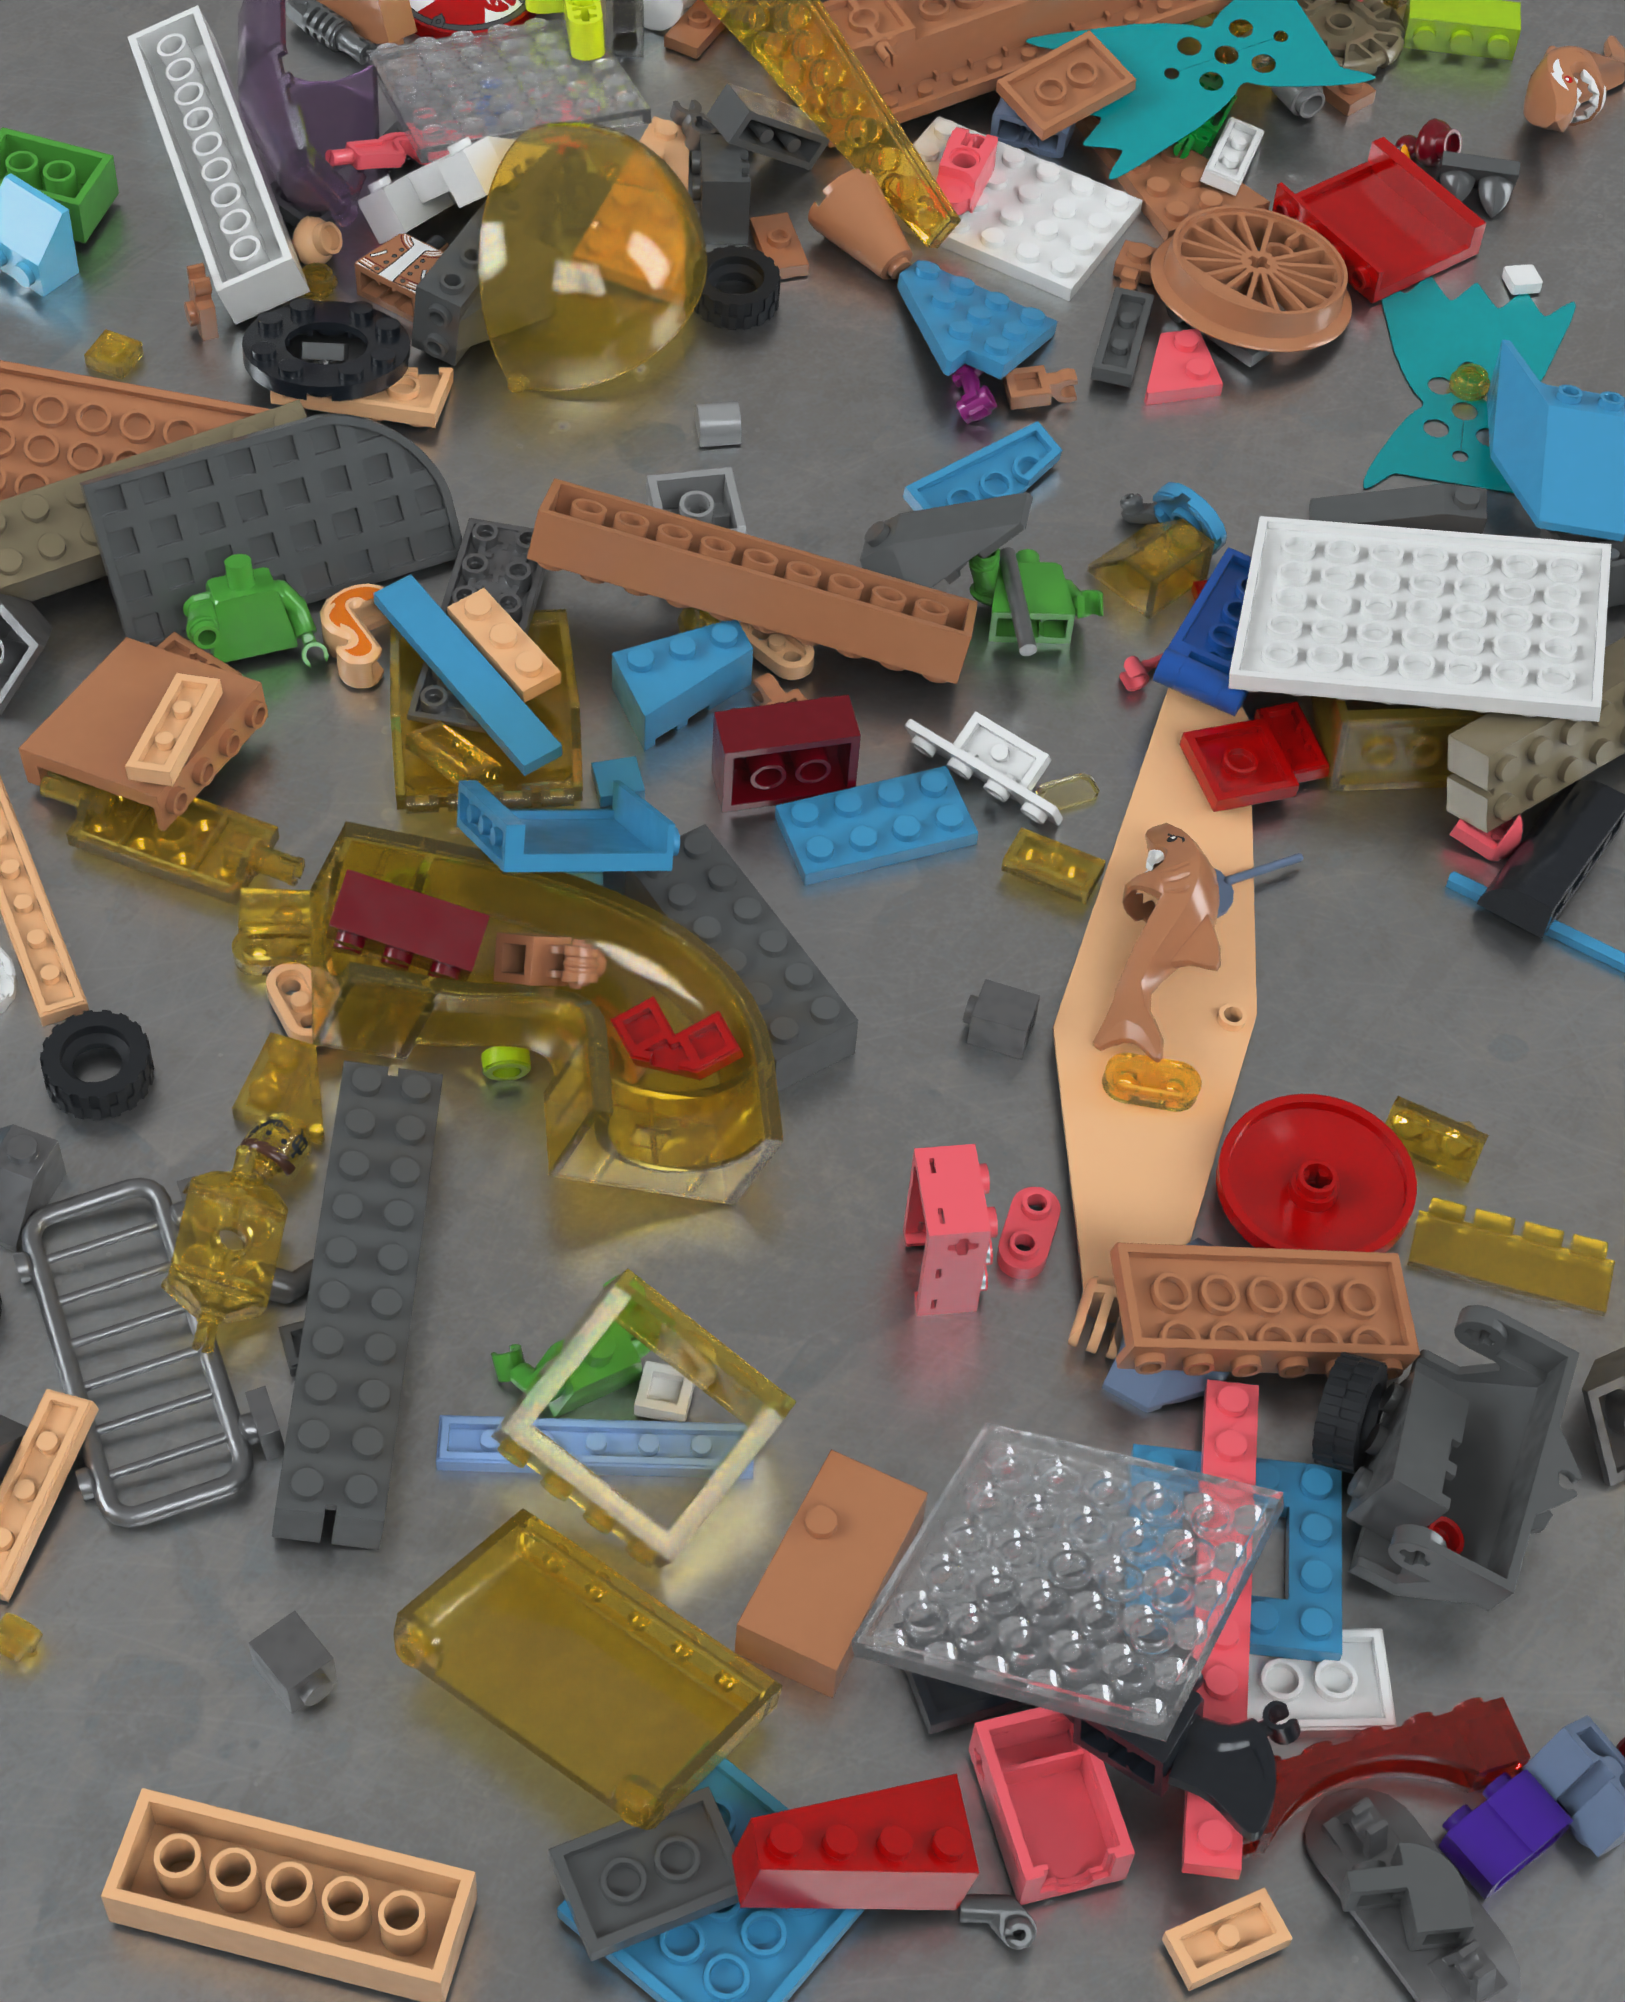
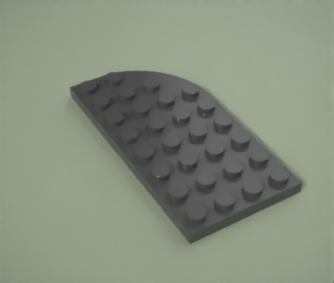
(309, 499)

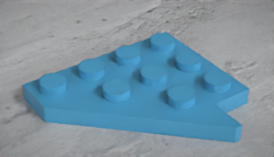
(971, 323)

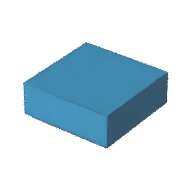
(617, 769)

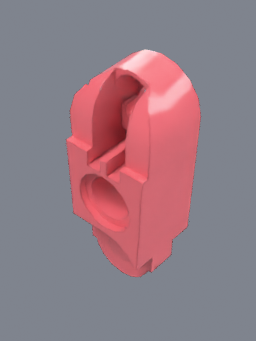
(966, 168)

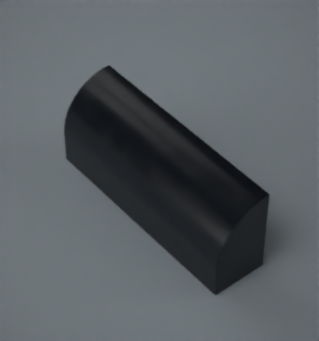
(1556, 856)

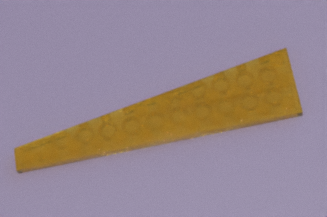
(826, 80)

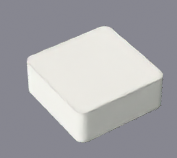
(1522, 279)

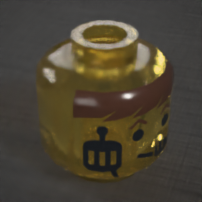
(281, 1147)

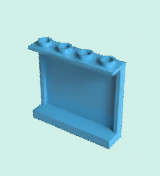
(569, 840)

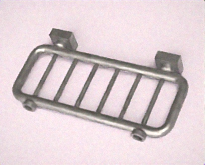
(238, 1430)

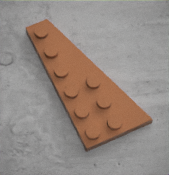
(1171, 185)

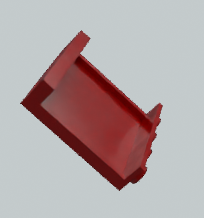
(1386, 221)

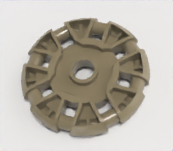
(1358, 33)

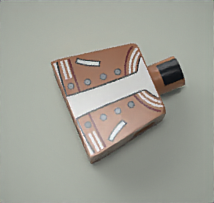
(395, 269)

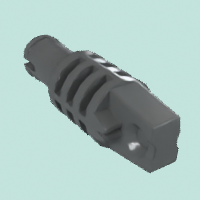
(328, 28)

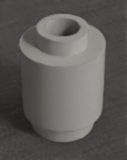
(1301, 100)

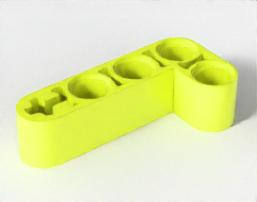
(583, 24)

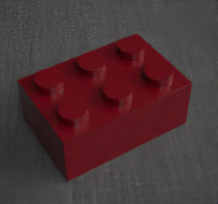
(784, 752)
(406, 927)

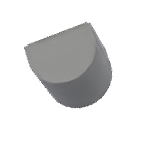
(718, 423)

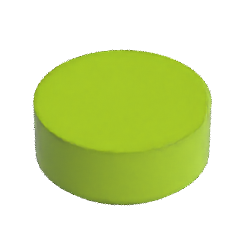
(505, 1063)

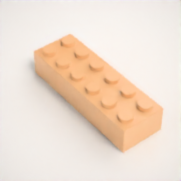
(291, 1896)

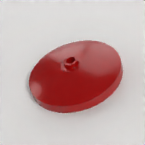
(1315, 1177)

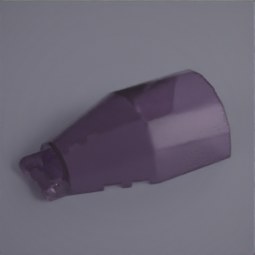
(300, 118)

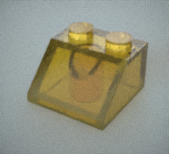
(1155, 565)

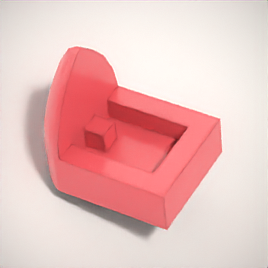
(1495, 844)

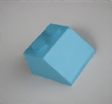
(35, 237)

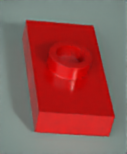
(1296, 740)

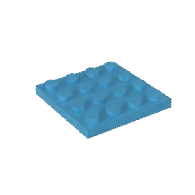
(735, 1950)

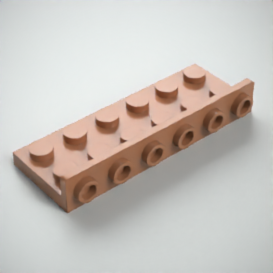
(1259, 1309)

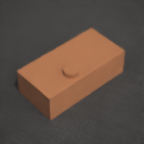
(829, 1572)

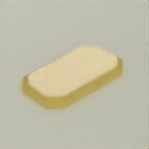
(1069, 790)

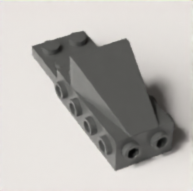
(449, 299)

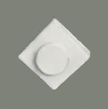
(663, 1393)

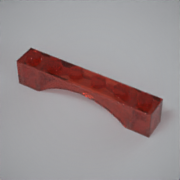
(1453, 1748)

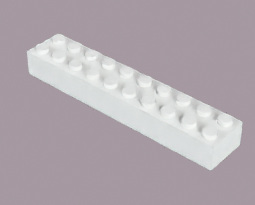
(217, 166)

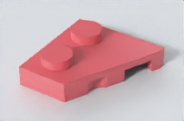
(1182, 369)

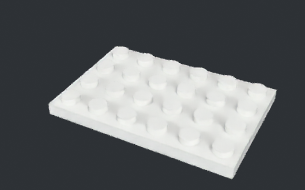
(1033, 217)

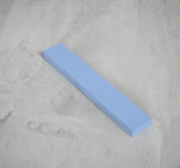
(599, 1444)

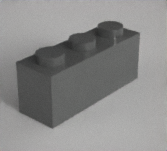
(767, 127)

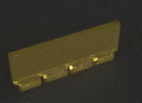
(1521, 1264)

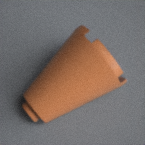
(862, 224)

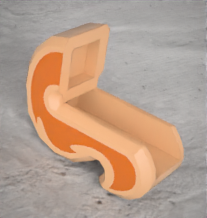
(347, 636)

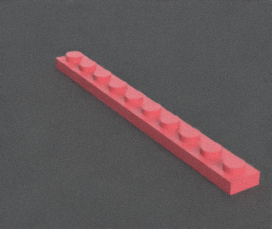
(1229, 1452)

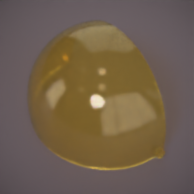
(585, 256)

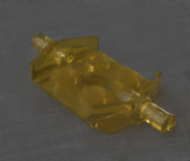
(206, 1275)

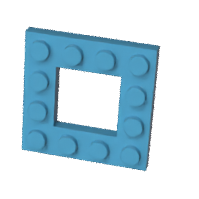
(1310, 1616)

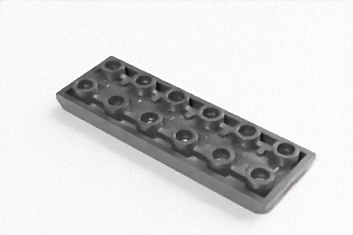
(493, 559)

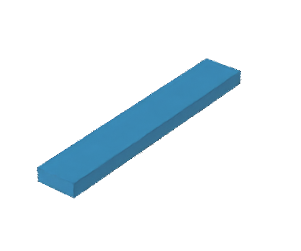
(468, 675)

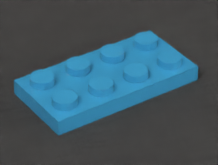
(875, 825)

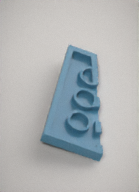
(991, 472)

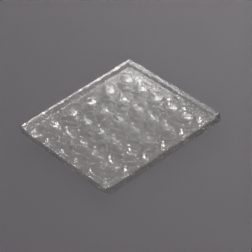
(500, 85)
(1072, 1579)

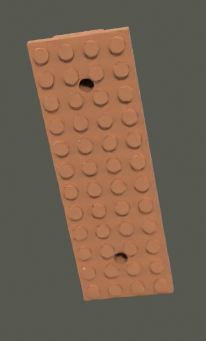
(954, 50)

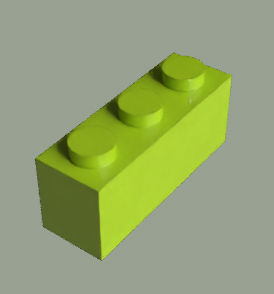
(1463, 27)

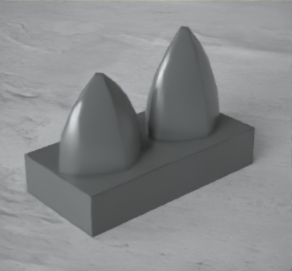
(1490, 175)

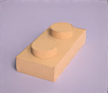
(1226, 1939)

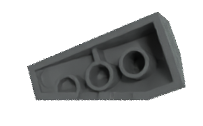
(1419, 507)
(941, 540)

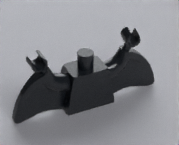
(1216, 1760)

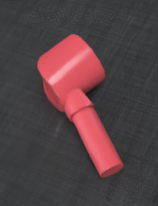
(1136, 672)

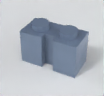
(1589, 1781)

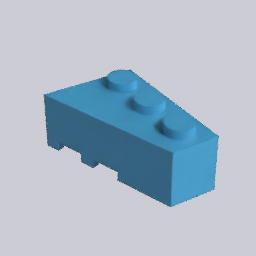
(679, 676)

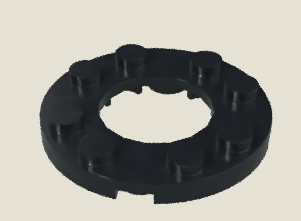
(279, 371)

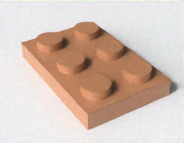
(1065, 85)

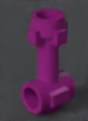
(976, 401)

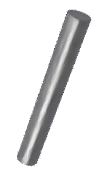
(1017, 602)

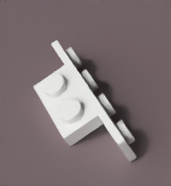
(995, 757)

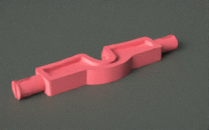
(384, 152)

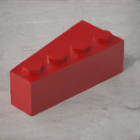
(862, 1852)

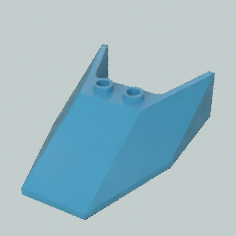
(1558, 449)

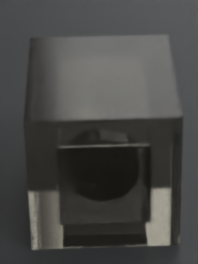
(625, 27)

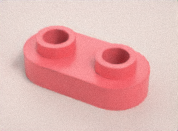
(1028, 1229)

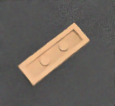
(504, 645)
(174, 729)

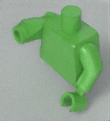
(1049, 598)
(249, 614)
(606, 1368)

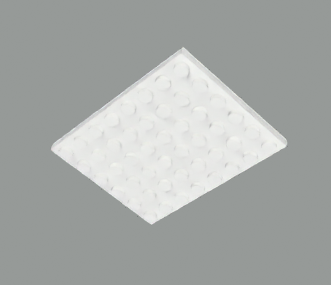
(1425, 618)

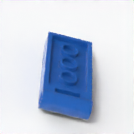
(1203, 647)

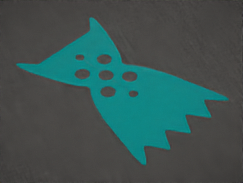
(1169, 109)
(1432, 341)

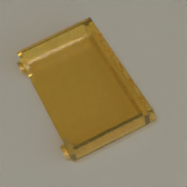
(584, 1669)

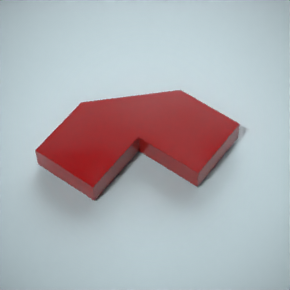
(689, 1053)

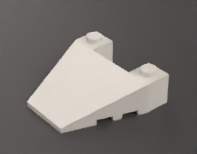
(420, 195)

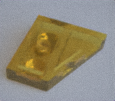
(284, 1081)

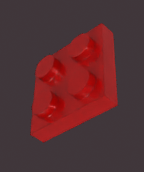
(1239, 764)

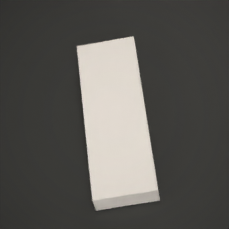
(1232, 156)

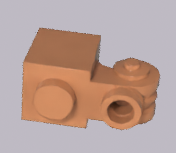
(546, 960)

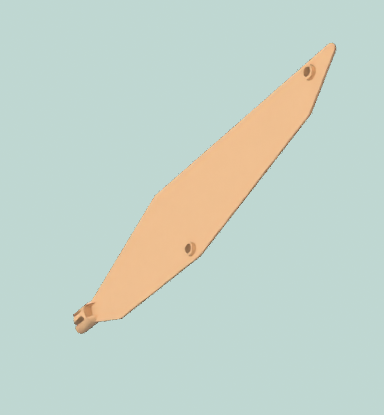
(1132, 1166)

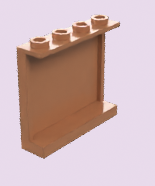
(109, 711)

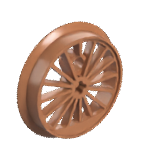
(1218, 279)

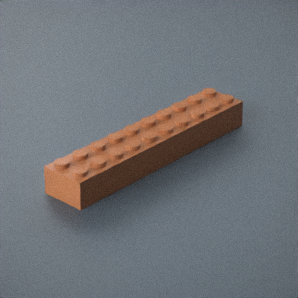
(753, 581)

